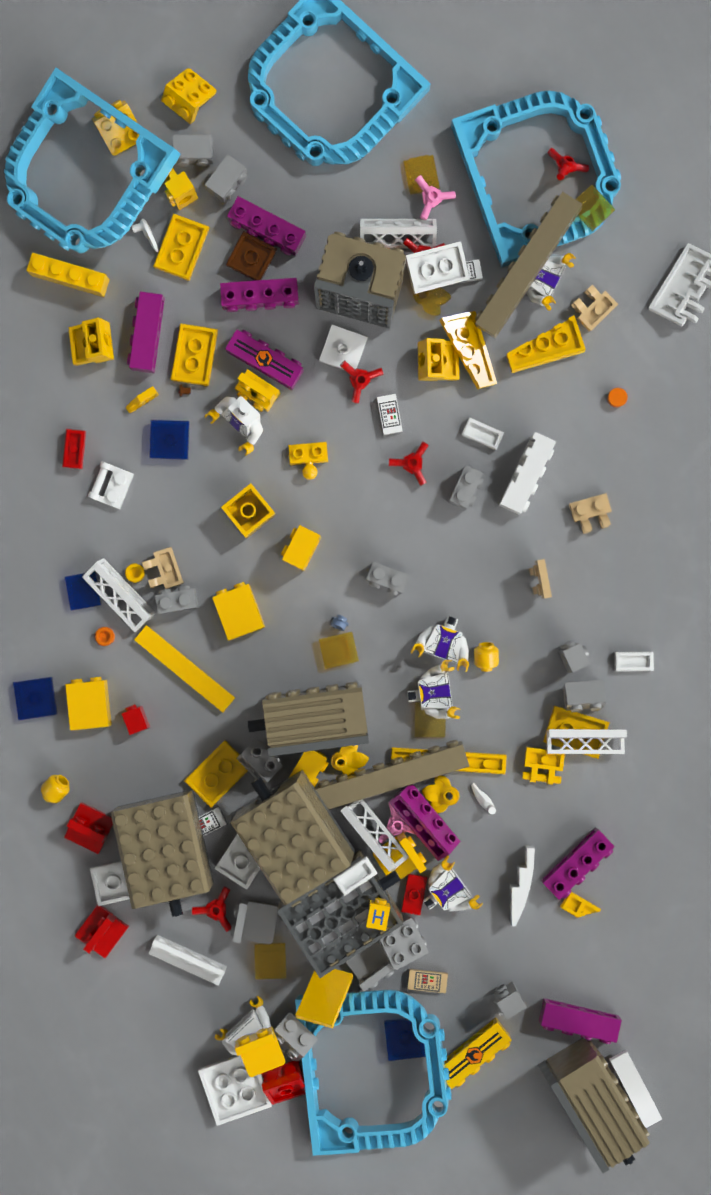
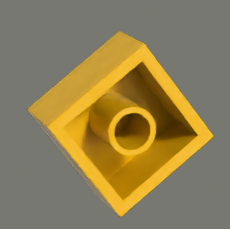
(248, 511)
(301, 547)

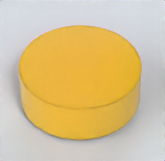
(135, 573)

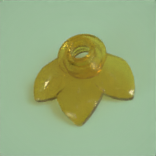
(432, 300)

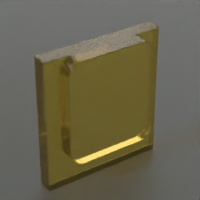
(421, 166)
(594, 208)
(338, 650)
(427, 725)
(270, 961)

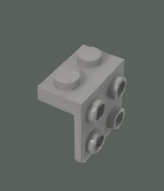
(254, 922)
(404, 944)
(371, 966)
(294, 1038)

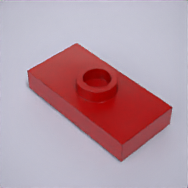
(74, 449)
(414, 894)

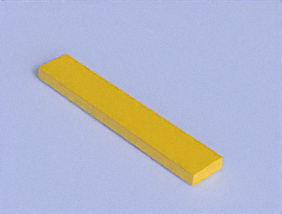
(184, 668)
(477, 761)

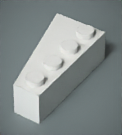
(527, 472)

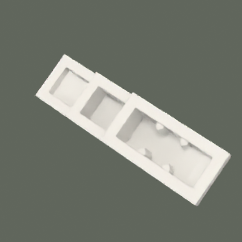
(520, 891)
(635, 1088)

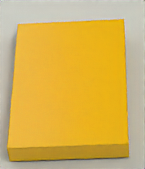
(181, 247)
(194, 355)
(565, 719)
(216, 774)
(324, 998)

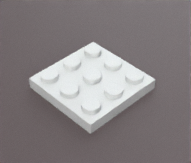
(232, 1090)

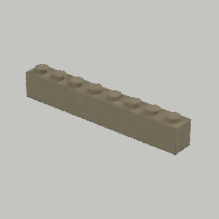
(528, 265)
(393, 775)

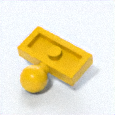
(308, 454)

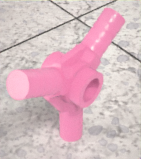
(432, 196)
(395, 825)

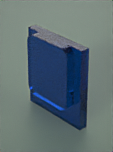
(80, 593)

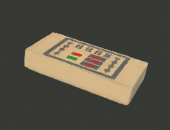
(427, 981)

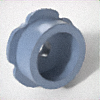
(339, 622)

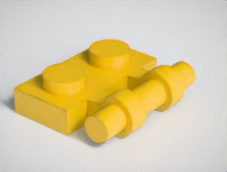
(539, 758)

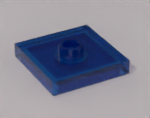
(169, 439)
(35, 698)
(402, 1041)

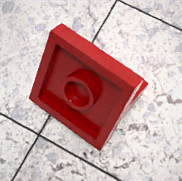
(89, 828)
(101, 931)
(283, 1082)

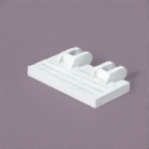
(683, 283)

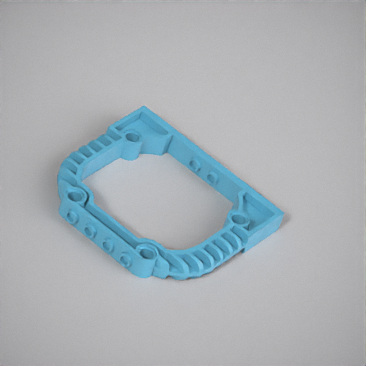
(407, 84)
(472, 132)
(153, 155)
(328, 1131)

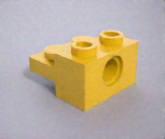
(179, 189)
(91, 342)
(437, 360)
(265, 395)

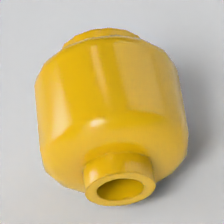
(486, 656)
(55, 788)

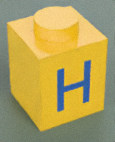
(378, 914)

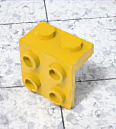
(187, 94)
(115, 136)
(415, 859)
(260, 1051)

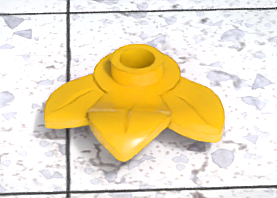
(352, 759)
(437, 794)

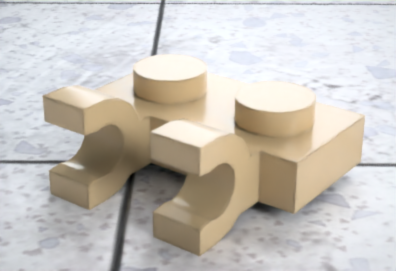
(597, 311)
(589, 508)
(167, 567)
(543, 587)

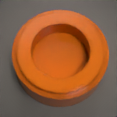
(617, 397)
(104, 636)

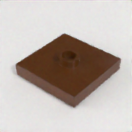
(251, 257)

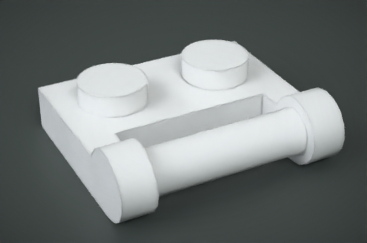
(116, 487)

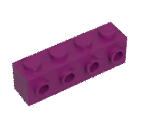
(266, 226)
(258, 294)
(424, 822)
(578, 863)

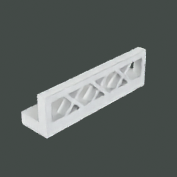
(401, 227)
(121, 588)
(589, 734)
(369, 838)
(187, 960)

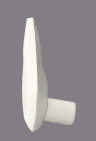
(143, 226)
(483, 799)

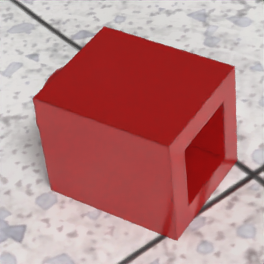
(135, 719)

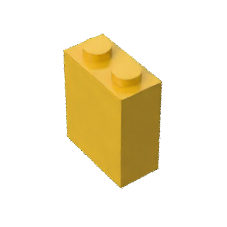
(238, 611)
(88, 704)

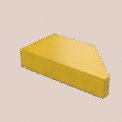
(142, 399)
(578, 906)

